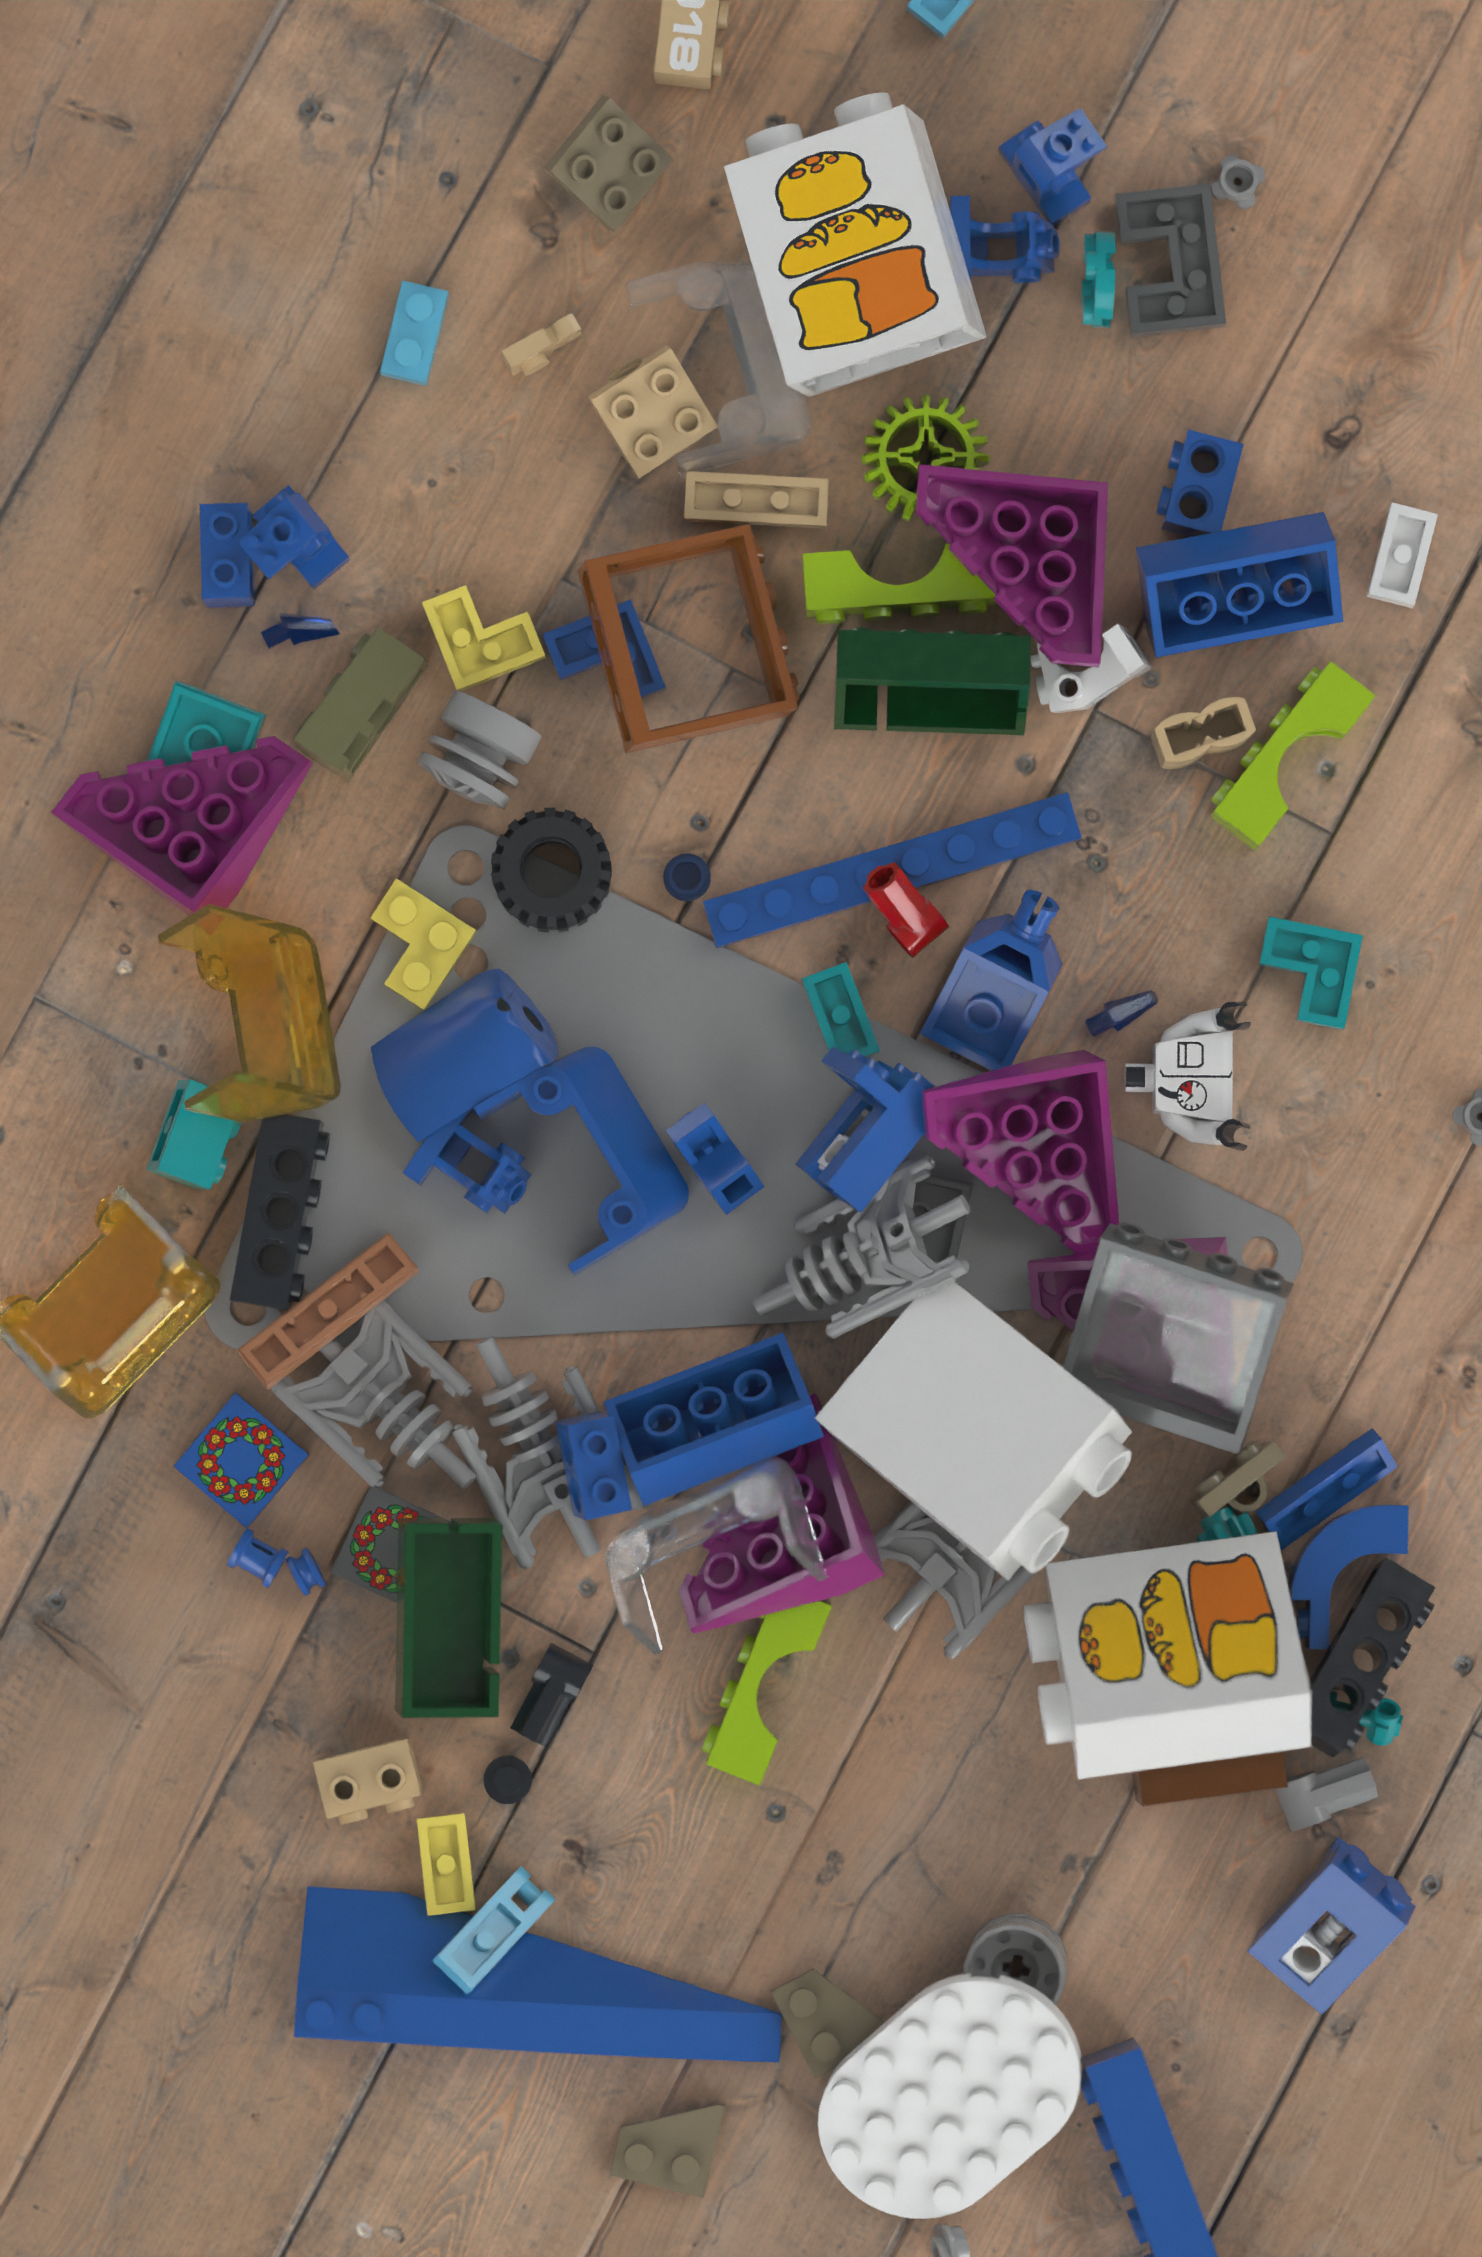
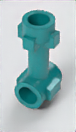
(1380, 1724)

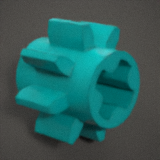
(1225, 1525)

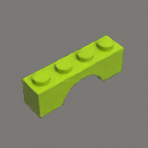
(840, 588)
(1328, 708)
(743, 1741)

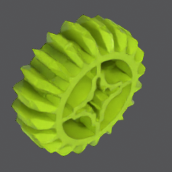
(903, 459)

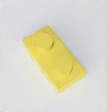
(446, 1864)

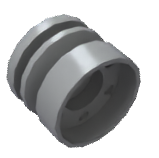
(479, 750)
(1021, 1936)

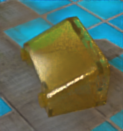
(109, 1308)

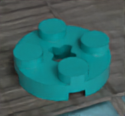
(1099, 279)

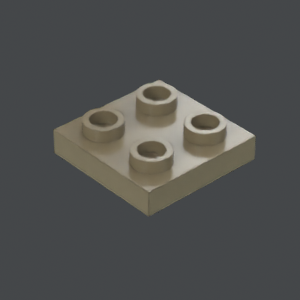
(608, 163)
(1221, 1488)

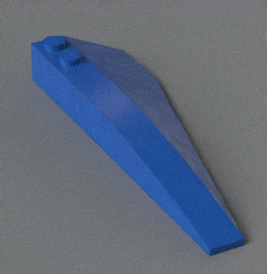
(374, 1980)

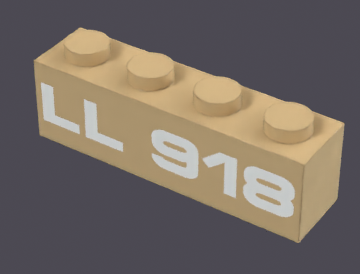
(688, 42)

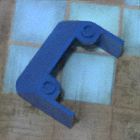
(649, 1177)

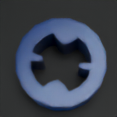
(306, 1571)

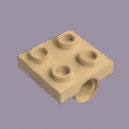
(652, 410)

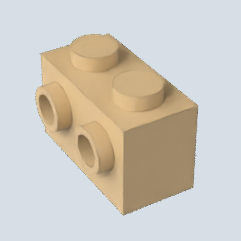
(369, 1779)

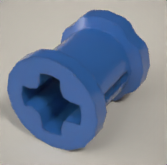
(257, 1558)

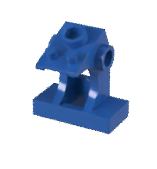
(1047, 161)
(1035, 243)
(293, 533)
(446, 1148)

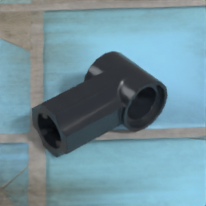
(554, 1687)

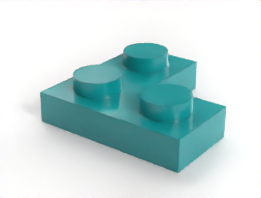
(1325, 958)

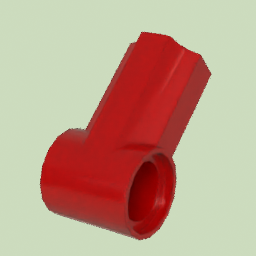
(909, 915)

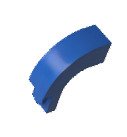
(1329, 1550)

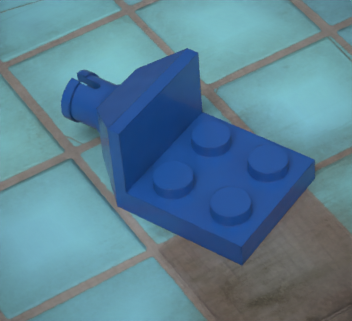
(997, 985)

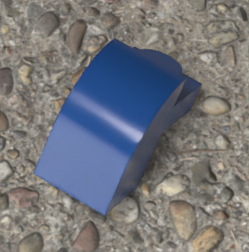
(714, 1158)

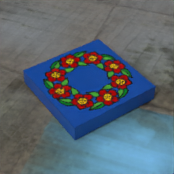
(241, 1460)

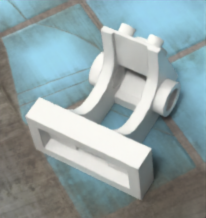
(1119, 664)

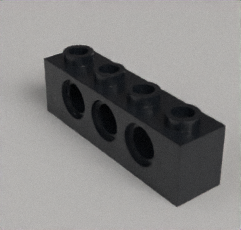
(250, 1280)
(1388, 1588)

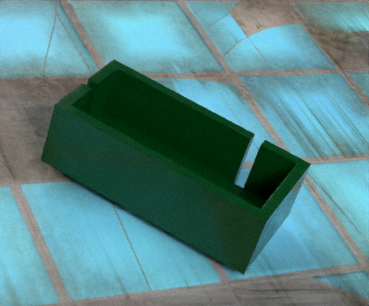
(933, 681)
(448, 1617)

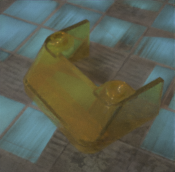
(276, 1013)

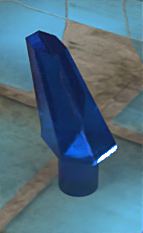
(298, 629)
(1121, 1012)

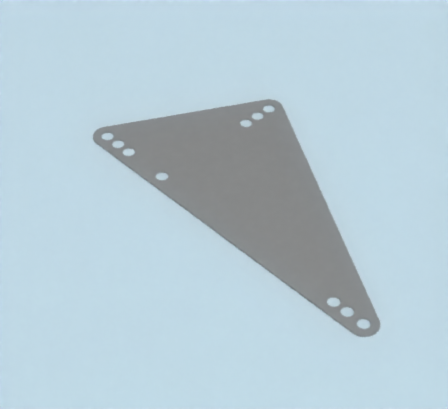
(683, 1032)

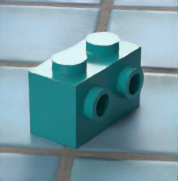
(191, 1142)

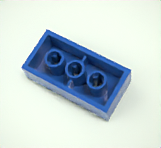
(1240, 584)
(714, 1419)

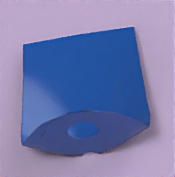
(461, 1052)

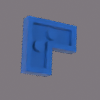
(576, 650)

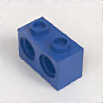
(1210, 488)
(225, 566)
(593, 1465)

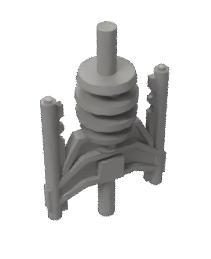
(880, 1248)
(368, 1384)
(536, 1472)
(948, 1569)

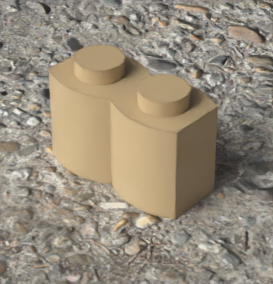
(1189, 735)

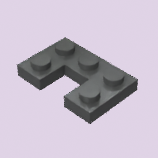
(1187, 222)

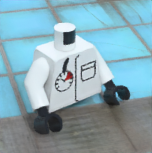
(1194, 1077)

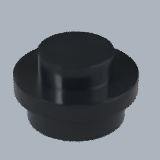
(507, 1779)

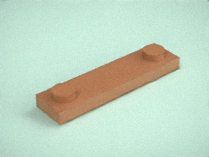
(328, 1311)

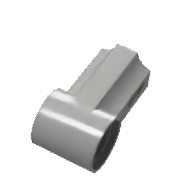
(1315, 1796)

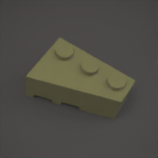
(360, 703)

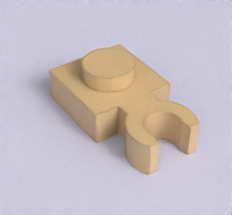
(532, 351)

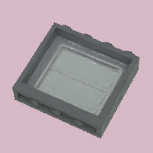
(1177, 1335)

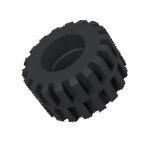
(541, 829)

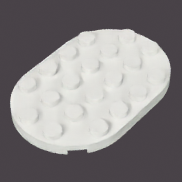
(950, 2096)

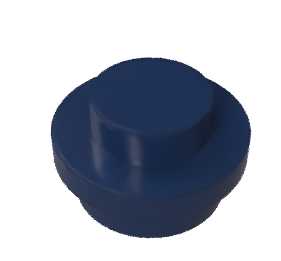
(687, 877)

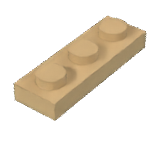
(756, 500)

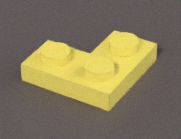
(479, 653)
(433, 938)

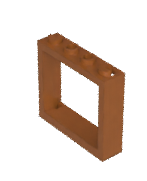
(614, 653)

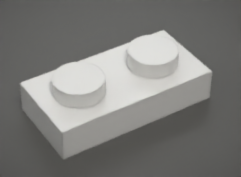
(1402, 555)

